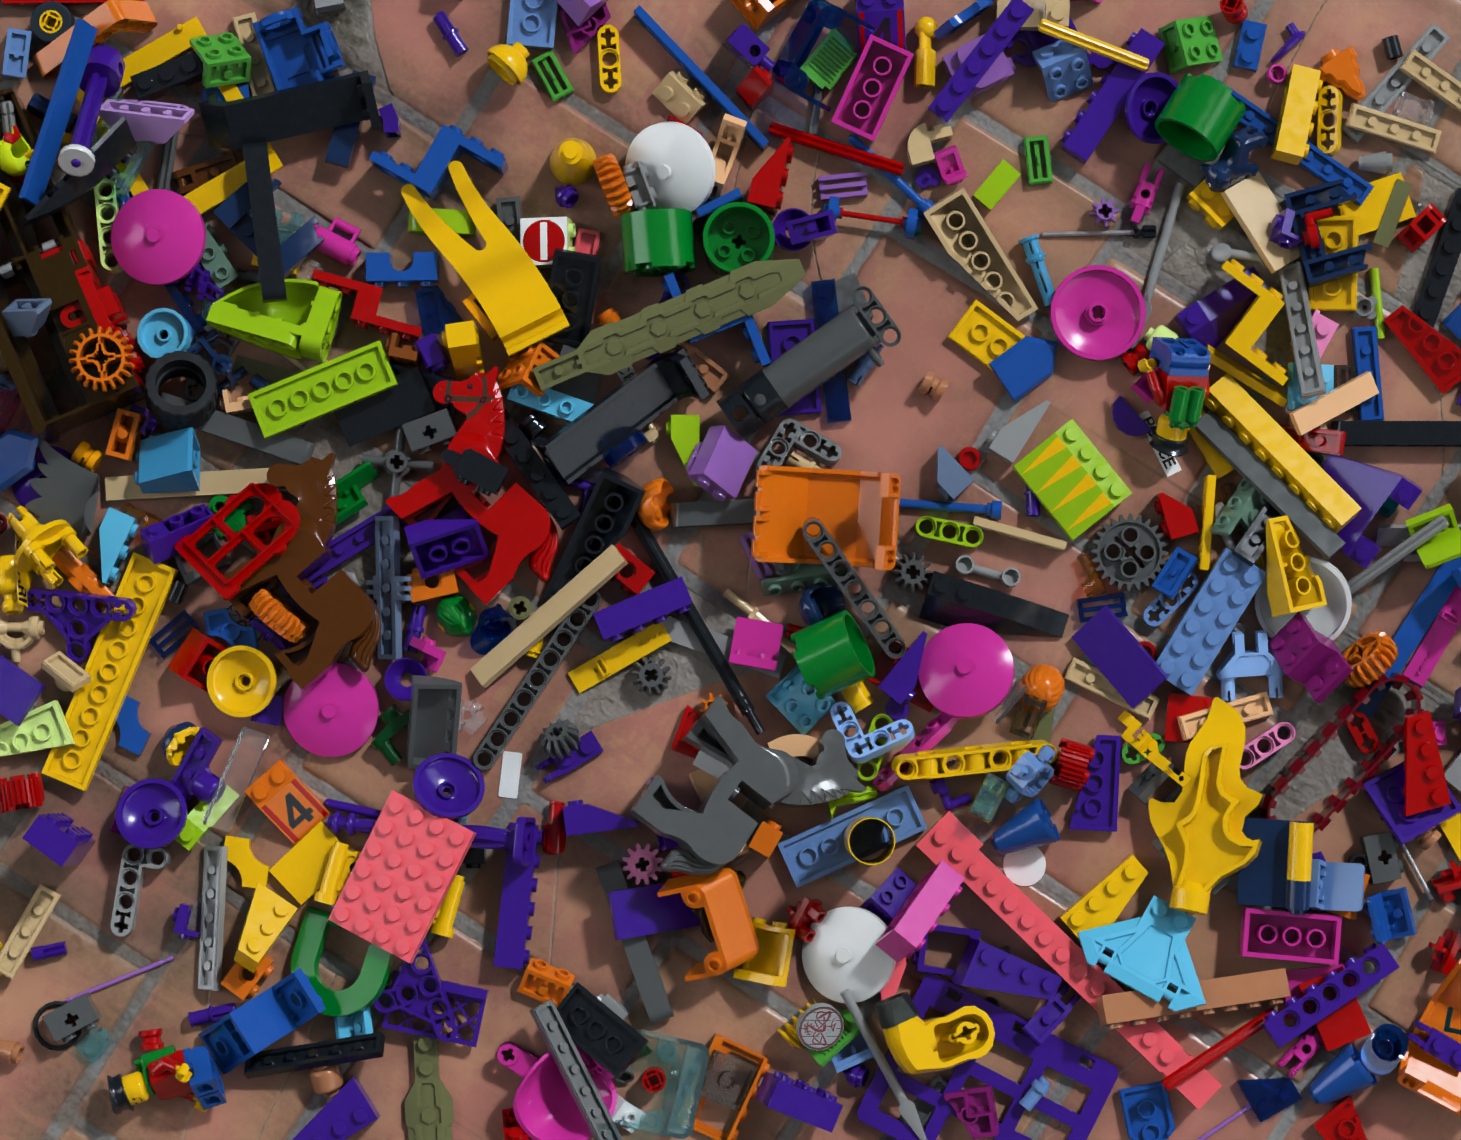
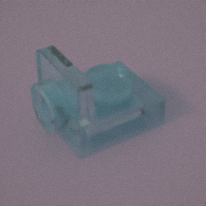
(95, 1043)

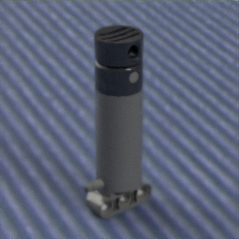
(809, 364)

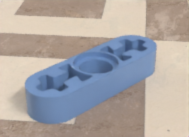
(1162, 616)

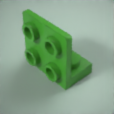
(1190, 43)
(223, 59)

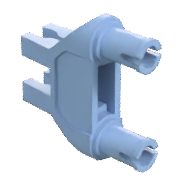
(1250, 663)

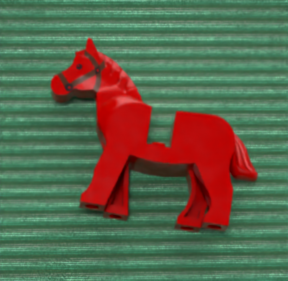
(516, 517)

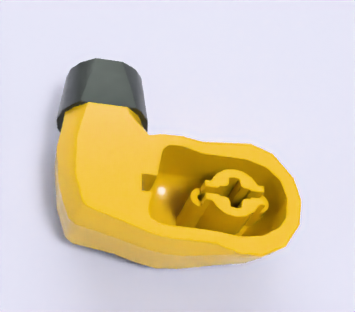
(934, 1042)

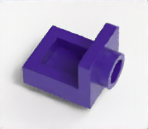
(1281, 230)
(182, 917)

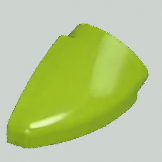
(293, 327)

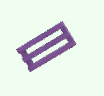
(863, 183)
(768, 572)

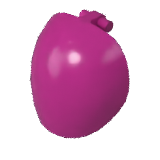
(546, 1105)

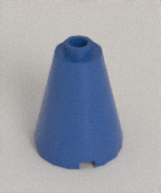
(1026, 829)
(1342, 1077)

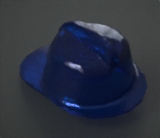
(492, 627)
(1384, 1049)

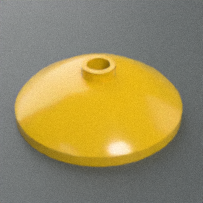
(227, 683)

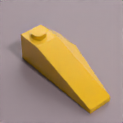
(1289, 576)

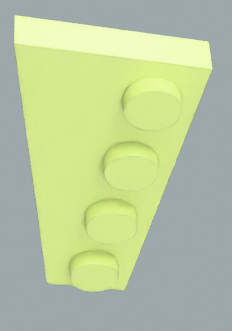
(39, 731)

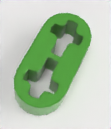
(1139, 757)

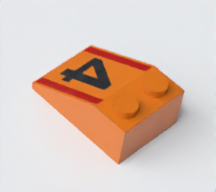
(287, 801)

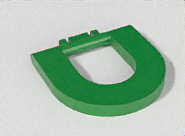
(307, 957)

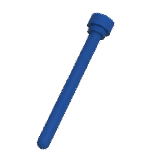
(922, 204)
(991, 509)

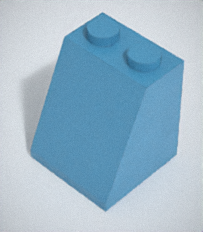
(169, 462)

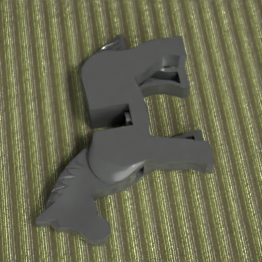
(762, 774)

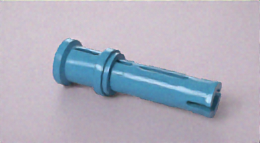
(1032, 259)

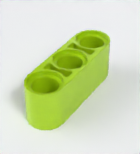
(457, 220)
(960, 532)
(875, 762)

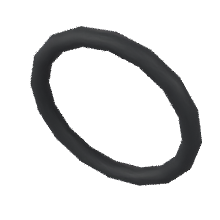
(39, 1038)

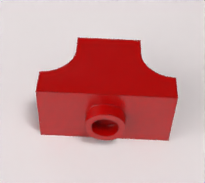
(1421, 228)

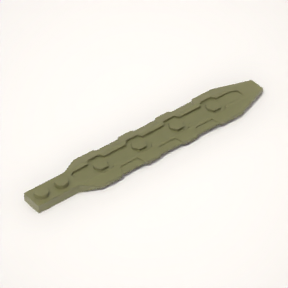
(675, 320)
(428, 1103)

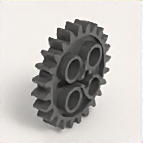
(1113, 567)

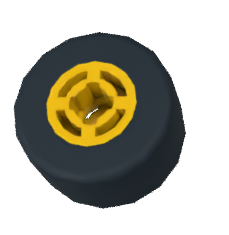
(59, 17)

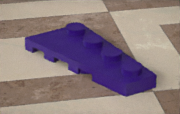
(1098, 799)

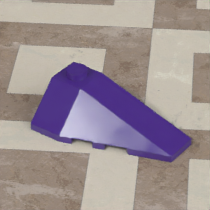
(1217, 313)

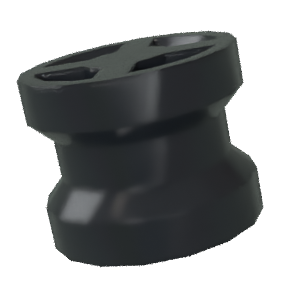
(533, 425)

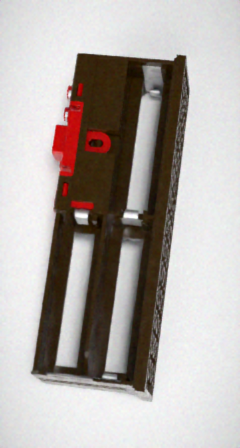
(67, 275)

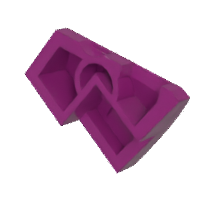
(581, 35)
(976, 1109)

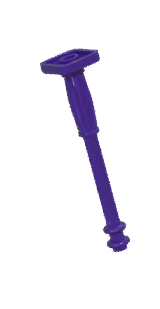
(518, 840)

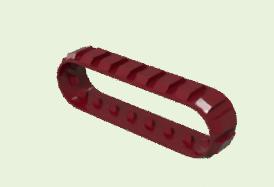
(1327, 731)

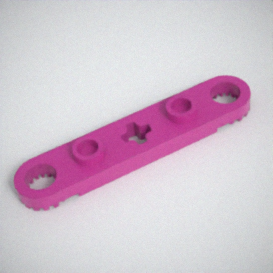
(932, 734)

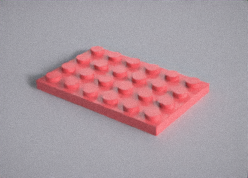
(402, 877)

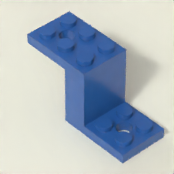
(434, 169)
(750, 330)
(262, 1021)

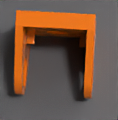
(759, 11)

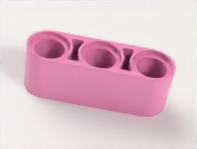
(1273, 740)

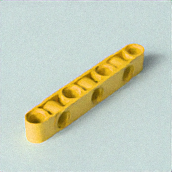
(969, 759)

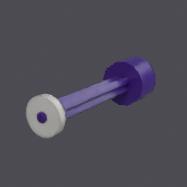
(100, 80)

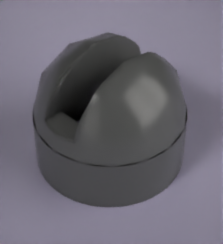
(627, 1077)

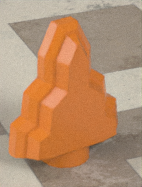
(1342, 72)

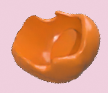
(654, 504)
(1045, 684)

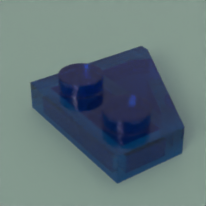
(434, 310)
(1269, 1095)

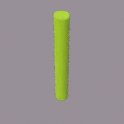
(1376, 292)

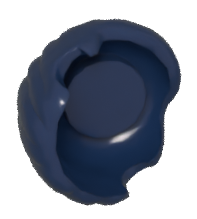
(820, 603)

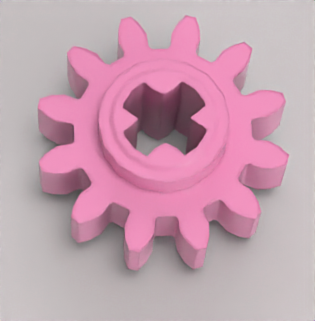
(650, 869)

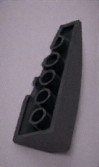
(108, 152)
(600, 525)
(958, 601)

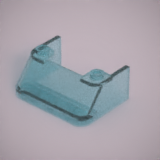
(683, 1088)

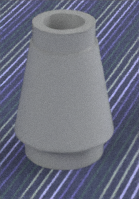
(1376, 162)

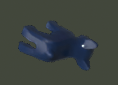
(1234, 159)

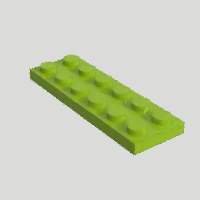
(322, 389)

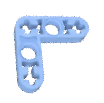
(861, 741)

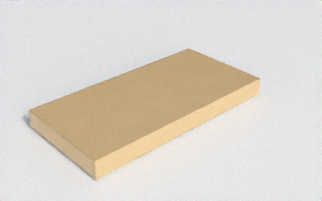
(1254, 210)

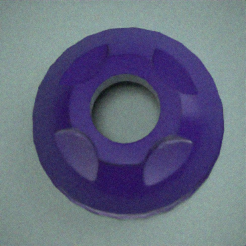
(779, 225)
(394, 673)

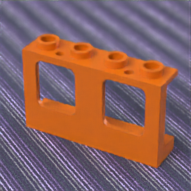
(726, 1045)

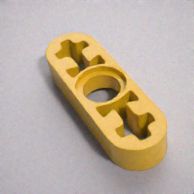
(602, 43)
(1322, 113)

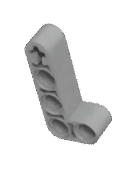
(135, 890)

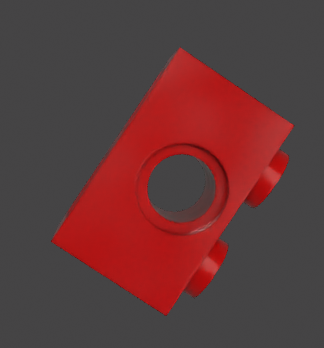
(641, 576)

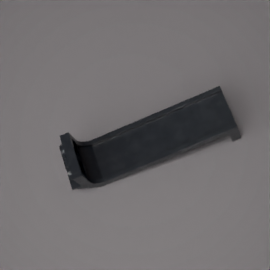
(289, 111)
(621, 414)

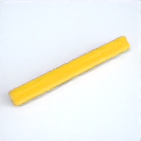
(1093, 45)

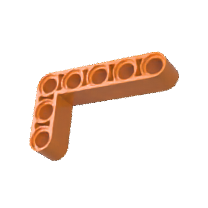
(108, 19)

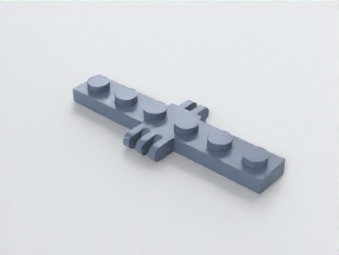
(389, 586)

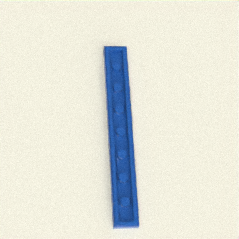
(698, 75)
(58, 112)
(1316, 162)
(1415, 626)

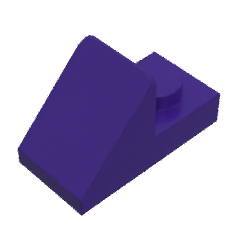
(812, 227)

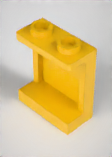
(774, 955)

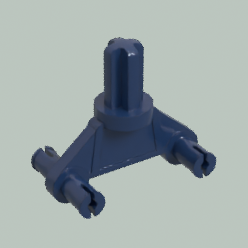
(220, 363)

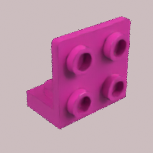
(756, 644)

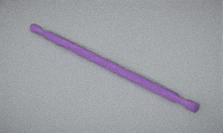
(121, 978)
(1224, 1123)

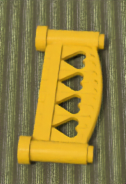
(338, 872)

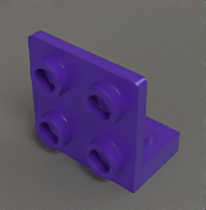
(890, 896)

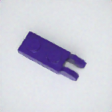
(586, 750)
(1049, 1016)
(1439, 1045)

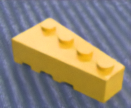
(1106, 898)

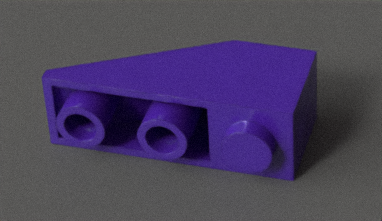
(161, 537)

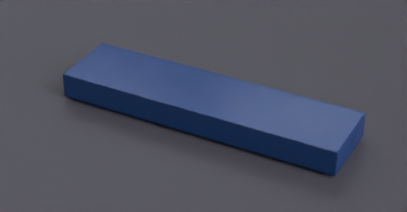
(1367, 359)

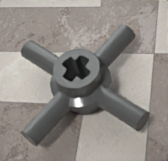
(404, 456)

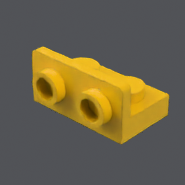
(1210, 205)

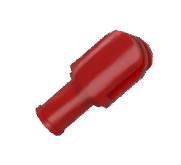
(554, 831)

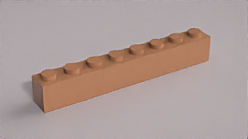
(1218, 993)

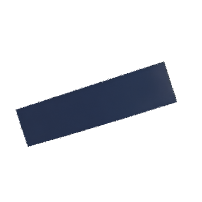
(344, 140)

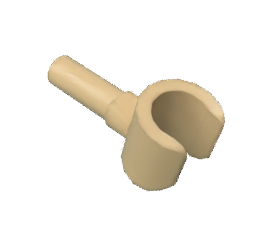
(652, 434)

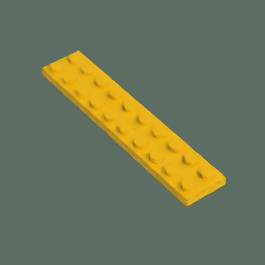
(112, 673)

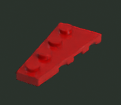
(1430, 348)
(1424, 773)

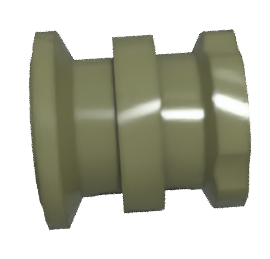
(518, 600)

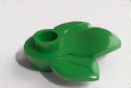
(236, 519)

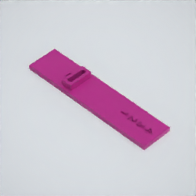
(1436, 639)

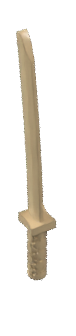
(754, 614)

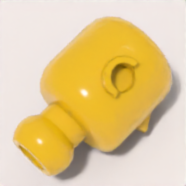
(8, 585)

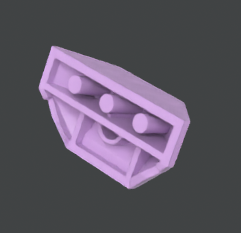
(146, 118)

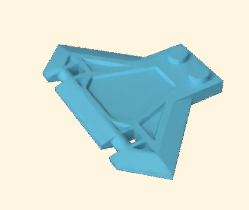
(1149, 954)

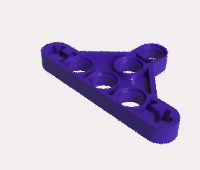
(90, 617)
(423, 1000)

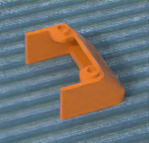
(727, 915)

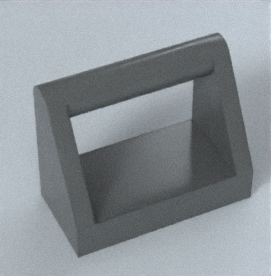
(193, 576)
(1150, 780)

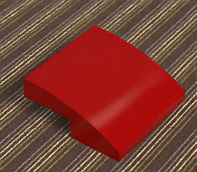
(1180, 705)

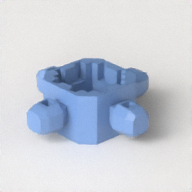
(1030, 774)

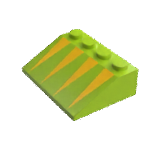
(1072, 479)

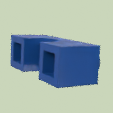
(422, 272)

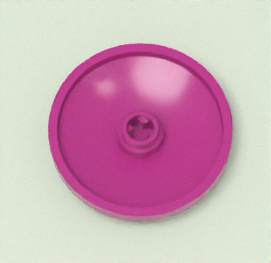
(158, 237)
(1097, 312)
(966, 670)
(333, 713)

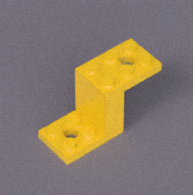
(1255, 321)

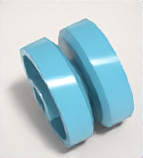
(157, 325)

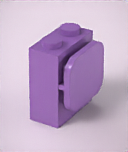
(998, 73)
(721, 463)

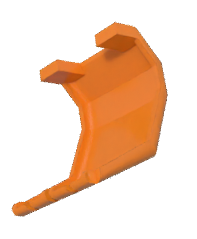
(853, 505)
(1423, 1071)

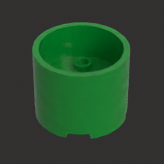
(1199, 117)
(734, 222)
(657, 242)
(833, 654)

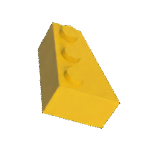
(464, 347)
(263, 926)

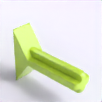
(851, 798)

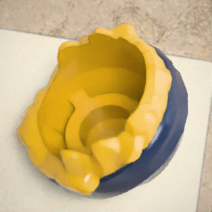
(177, 742)

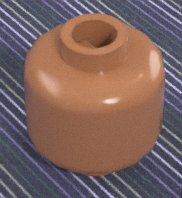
(326, 1080)

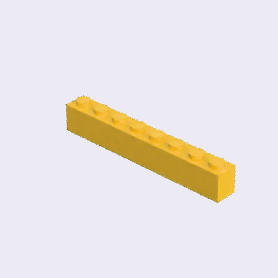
(1281, 453)

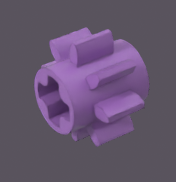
(1100, 217)

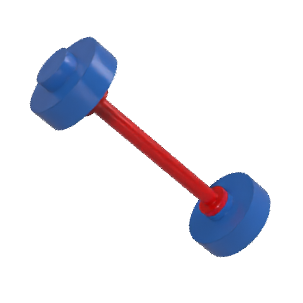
(910, 223)

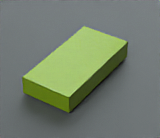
(996, 185)

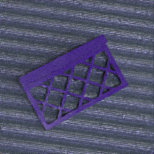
(453, 990)

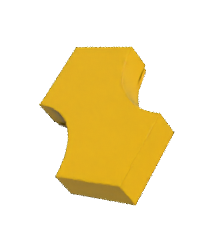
(241, 856)

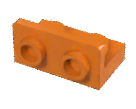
(545, 982)

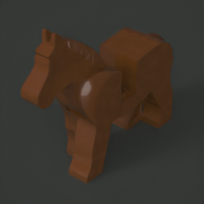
(340, 605)

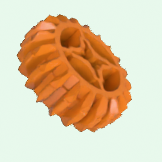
(613, 185)
(91, 359)
(279, 615)
(1369, 658)

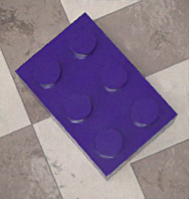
(799, 1100)

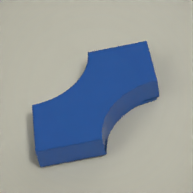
(962, 18)
(221, 624)
(132, 734)

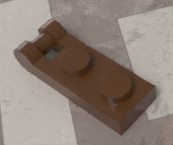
(202, 173)

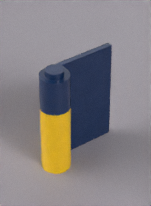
(1283, 867)

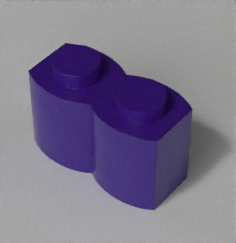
(432, 354)

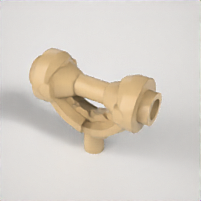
(32, 630)

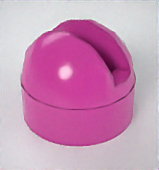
(1279, 73)

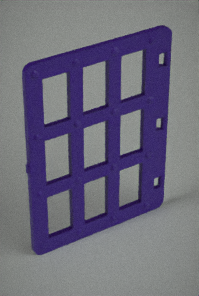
(1052, 1053)

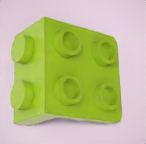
(1444, 545)

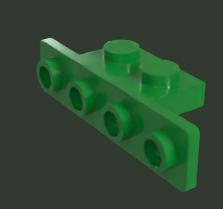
(349, 494)

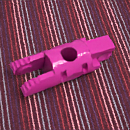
(1138, 203)
(1313, 1043)

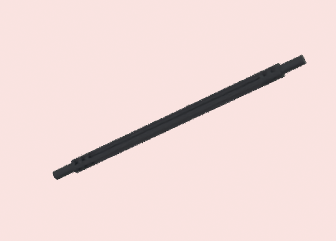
(699, 628)

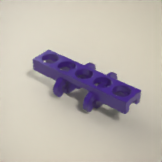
(203, 284)

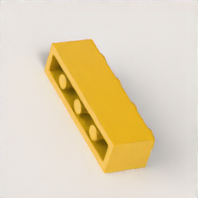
(1295, 114)

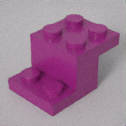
(1309, 657)

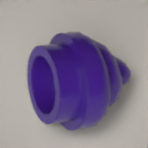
(566, 196)
(857, 1075)

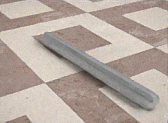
(1397, 553)

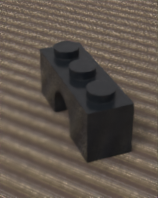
(180, 71)

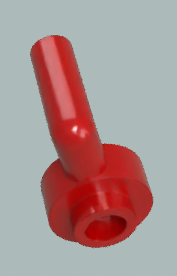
(1311, 236)

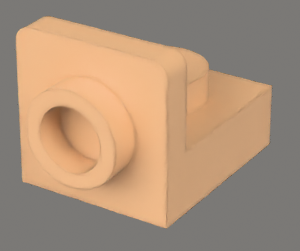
(240, 406)

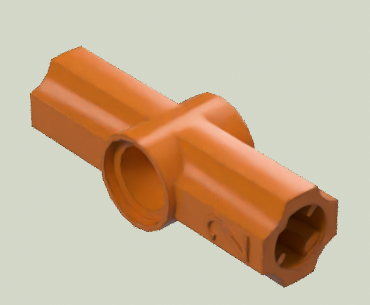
(81, 575)

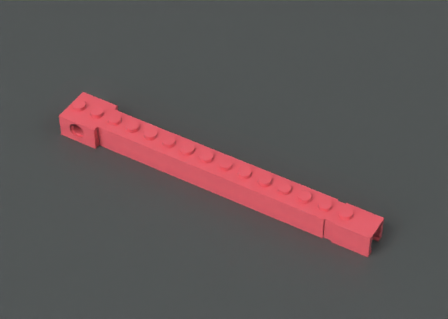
(960, 848)

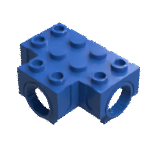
(296, 52)

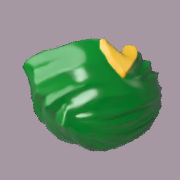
(456, 616)

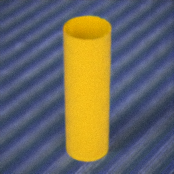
(890, 844)

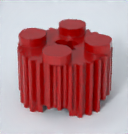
(1071, 765)
(21, 792)

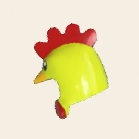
(15, 155)

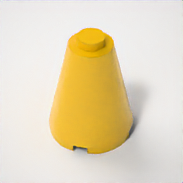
(572, 161)

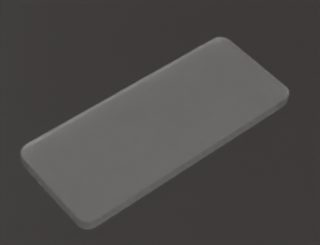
(236, 779)

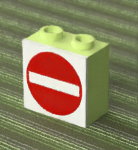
(543, 235)

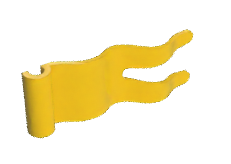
(498, 275)

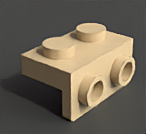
(681, 95)

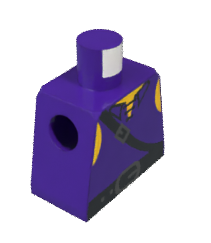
(739, 44)

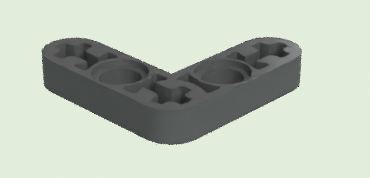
(795, 440)

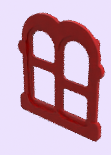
(273, 507)

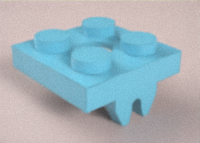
(1294, 393)

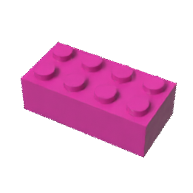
(872, 87)
(920, 912)
(1290, 936)

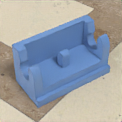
(16, 54)
(852, 1054)

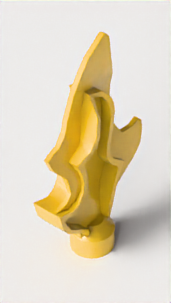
(1208, 817)

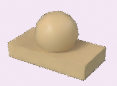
(66, 673)

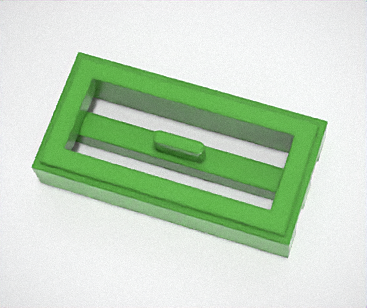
(562, 93)
(1040, 180)

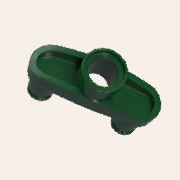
(394, 721)

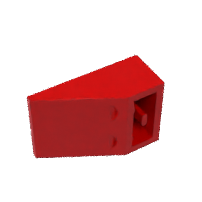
(767, 182)

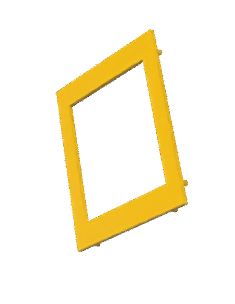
(159, 52)

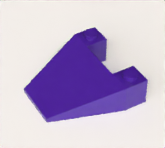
(1369, 489)

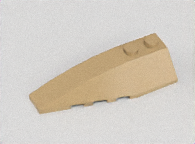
(978, 252)

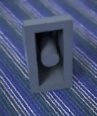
(27, 316)
(950, 475)

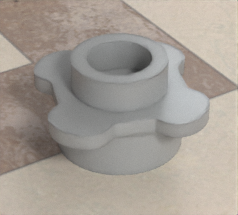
(1370, 311)

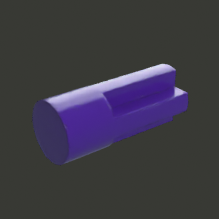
(48, 951)

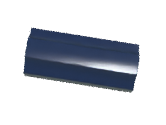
(38, 107)

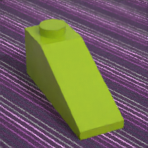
(684, 436)
(194, 828)

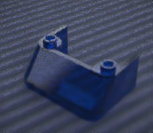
(802, 40)

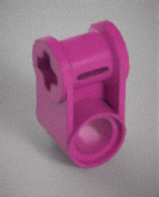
(522, 1060)

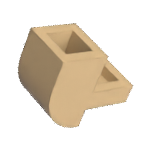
(920, 140)

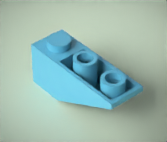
(114, 538)

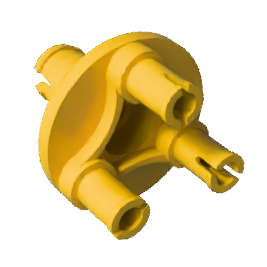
(41, 543)

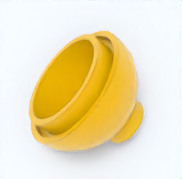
(509, 62)

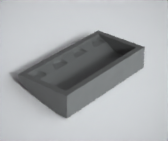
(432, 718)

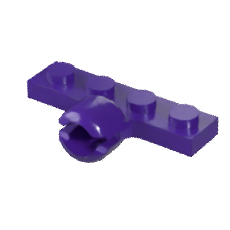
(193, 774)

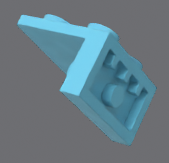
(799, 701)

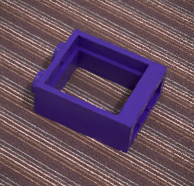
(919, 957)

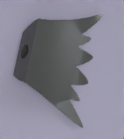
(66, 493)

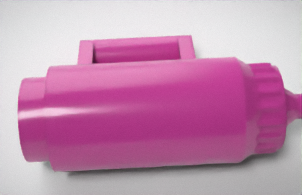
(338, 246)

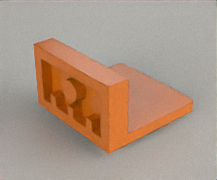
(520, 367)

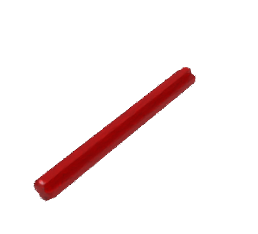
(836, 149)
(1215, 1052)

